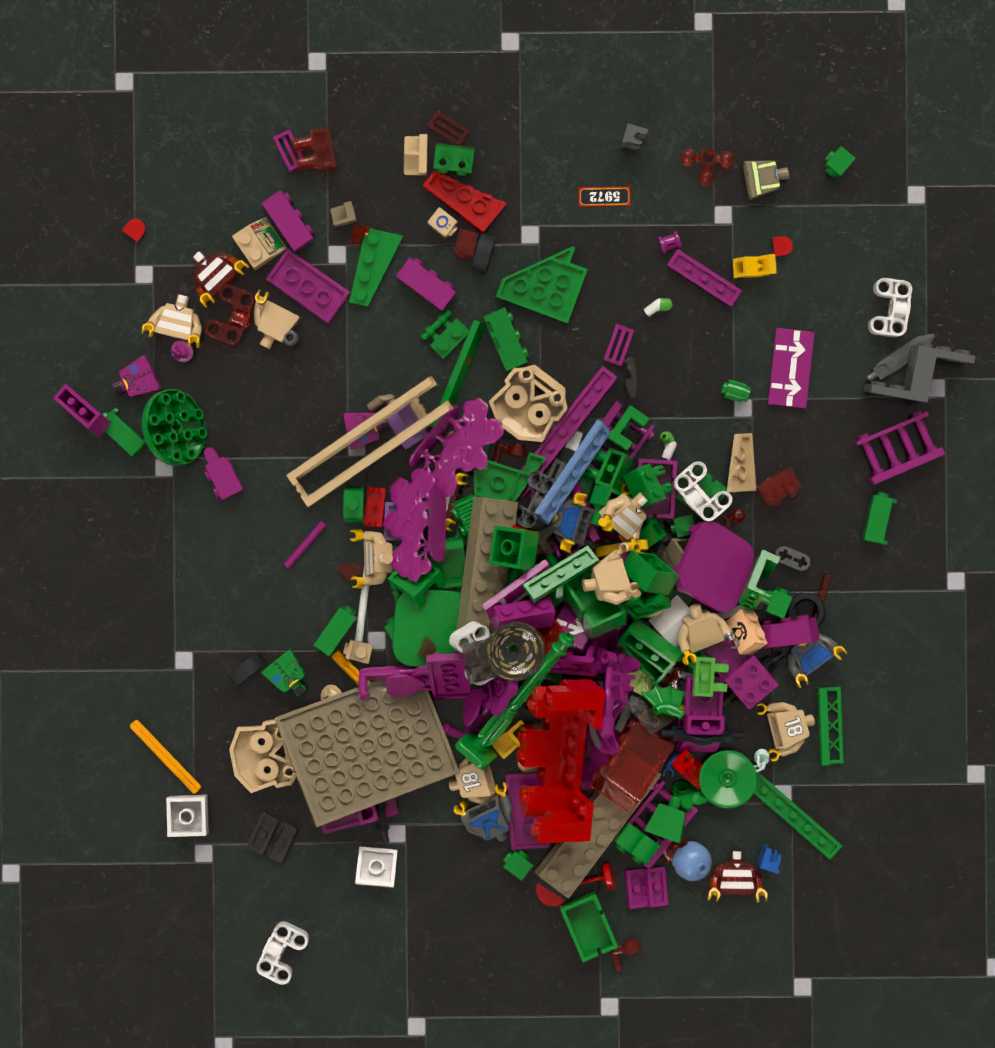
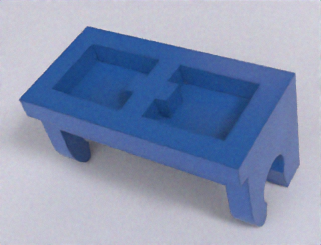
(767, 860)

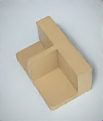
(415, 155)

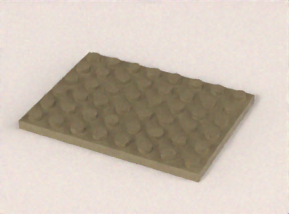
(364, 750)

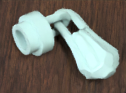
(761, 757)

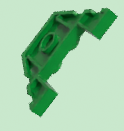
(503, 481)

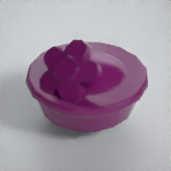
(182, 351)

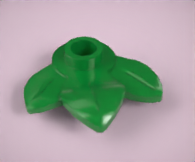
(689, 794)

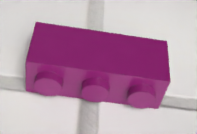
(288, 220)
(426, 283)
(82, 410)
(536, 614)
(790, 631)

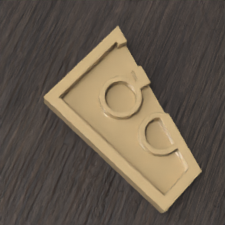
(742, 464)

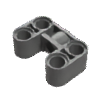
(526, 516)

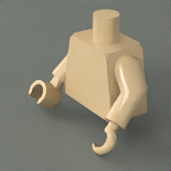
(611, 580)

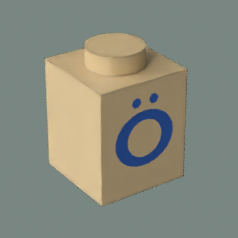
(443, 223)

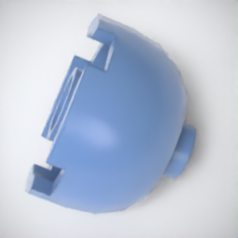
(692, 861)

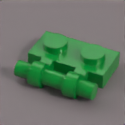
(449, 338)

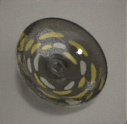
(526, 657)

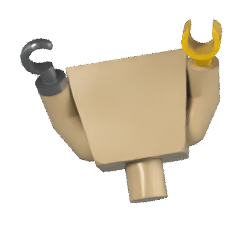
(701, 631)

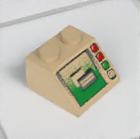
(259, 242)

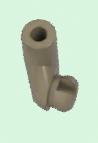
(380, 400)

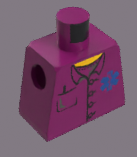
(137, 379)
(353, 420)

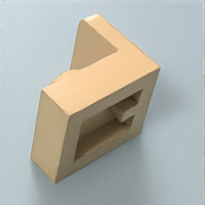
(358, 651)

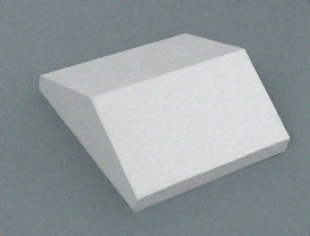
(671, 619)
(376, 867)

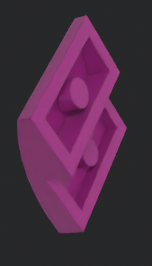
(646, 887)

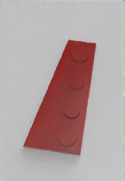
(473, 206)

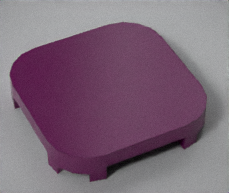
(714, 566)

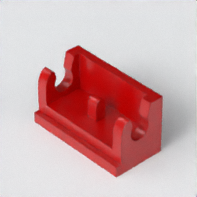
(374, 507)
(688, 767)

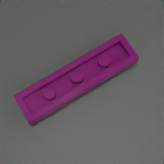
(704, 278)

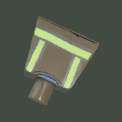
(763, 177)

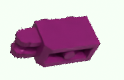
(222, 474)

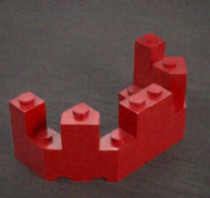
(559, 754)

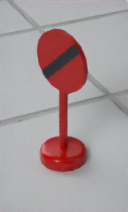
(553, 897)

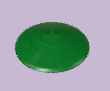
(728, 779)

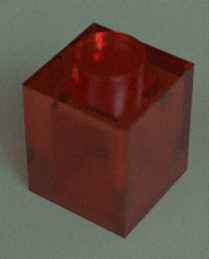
(466, 244)

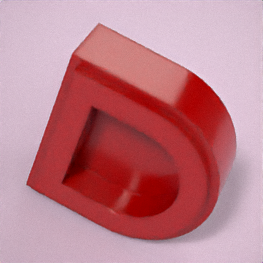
(135, 229)
(781, 246)

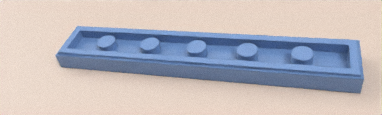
(572, 472)

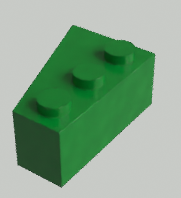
(506, 339)
(650, 649)

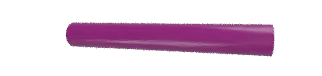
(305, 544)

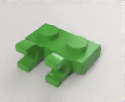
(704, 677)

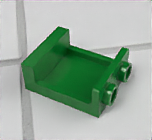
(452, 565)
(762, 566)

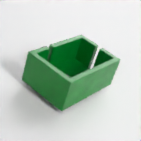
(596, 615)
(588, 926)

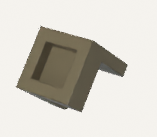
(343, 214)

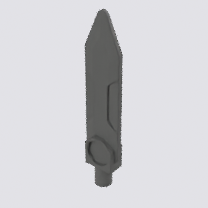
(896, 359)

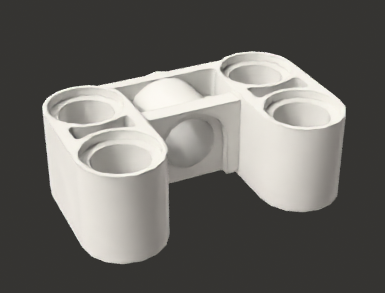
(898, 307)
(695, 496)
(468, 634)
(274, 949)

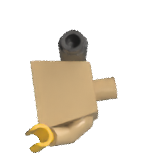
(274, 322)

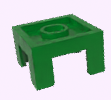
(622, 426)
(416, 589)

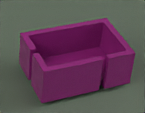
(666, 507)

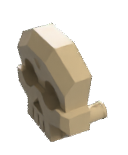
(519, 416)
(251, 758)

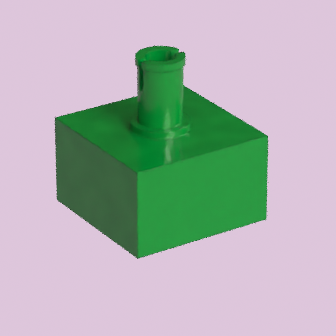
(514, 548)
(650, 573)

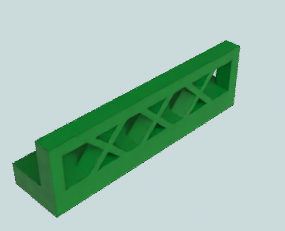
(824, 728)

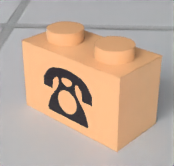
(748, 631)

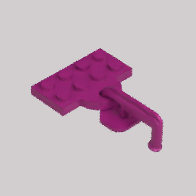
(441, 675)
(492, 696)

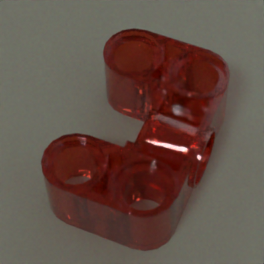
(239, 319)

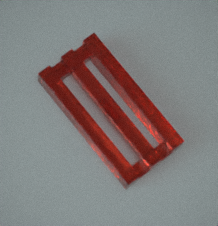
(461, 137)

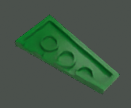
(375, 256)

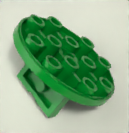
(174, 427)

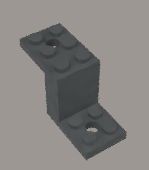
(920, 372)

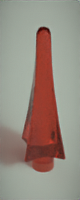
(673, 678)

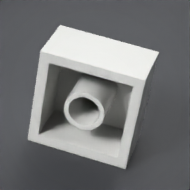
(187, 815)

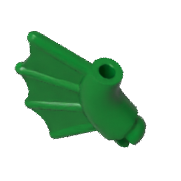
(665, 701)

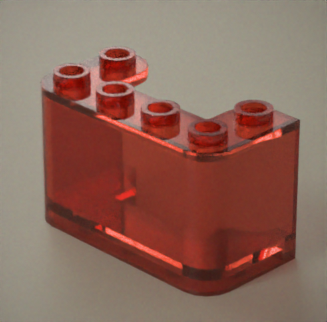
(633, 766)

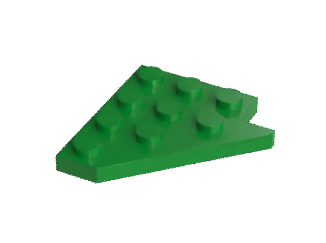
(546, 286)

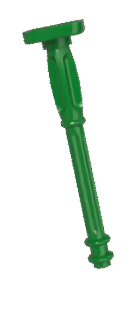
(477, 747)

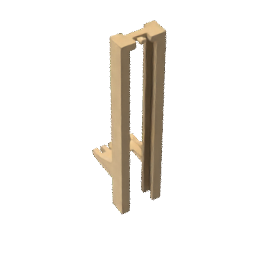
(409, 398)

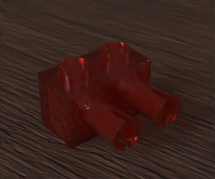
(321, 143)
(778, 487)

